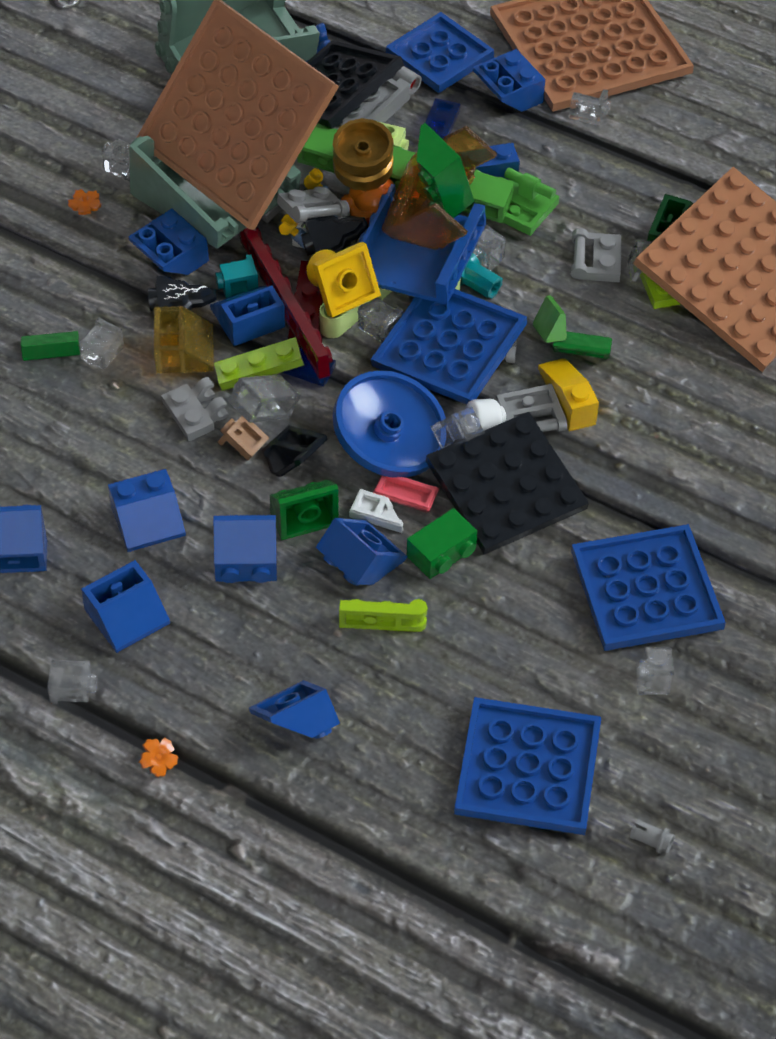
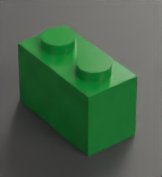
(442, 543)

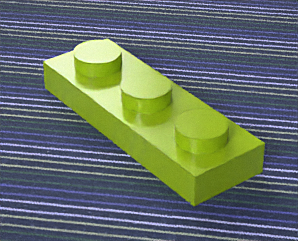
(259, 362)

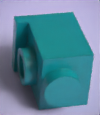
(237, 277)

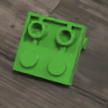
(530, 202)

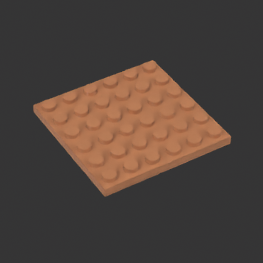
(591, 45)
(236, 113)
(724, 265)

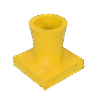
(344, 278)

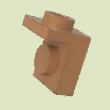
(243, 436)

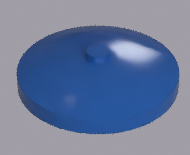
(387, 423)

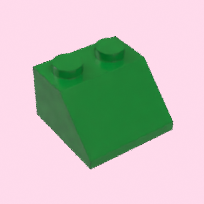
(305, 508)

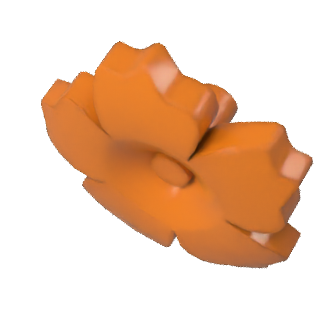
(85, 202)
(158, 756)

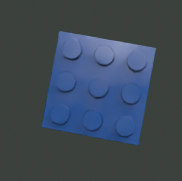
(440, 51)

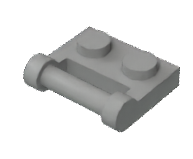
(312, 204)
(606, 256)
(539, 402)

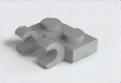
(187, 411)

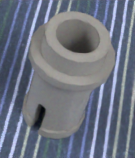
(652, 836)

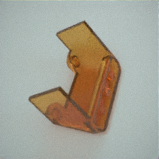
(412, 218)

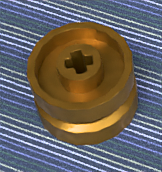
(363, 154)

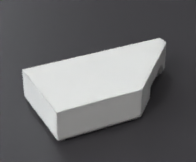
(376, 510)

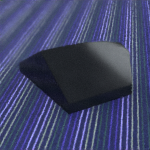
(291, 449)

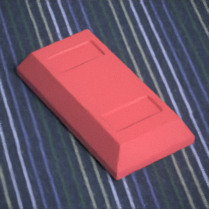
(407, 492)

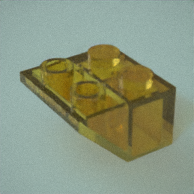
(182, 341)

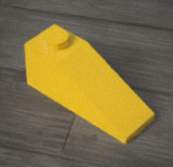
(573, 393)

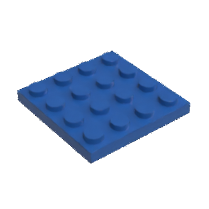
(450, 345)
(647, 587)
(528, 766)

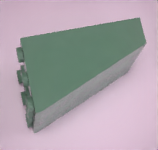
(183, 17)
(165, 189)

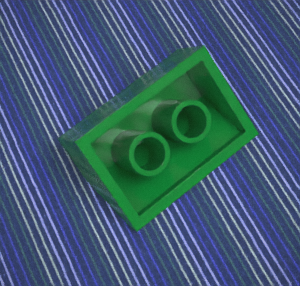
(442, 173)

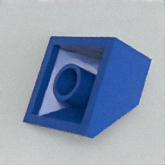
(299, 708)

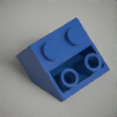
(513, 80)
(172, 244)
(250, 314)
(22, 539)
(125, 606)

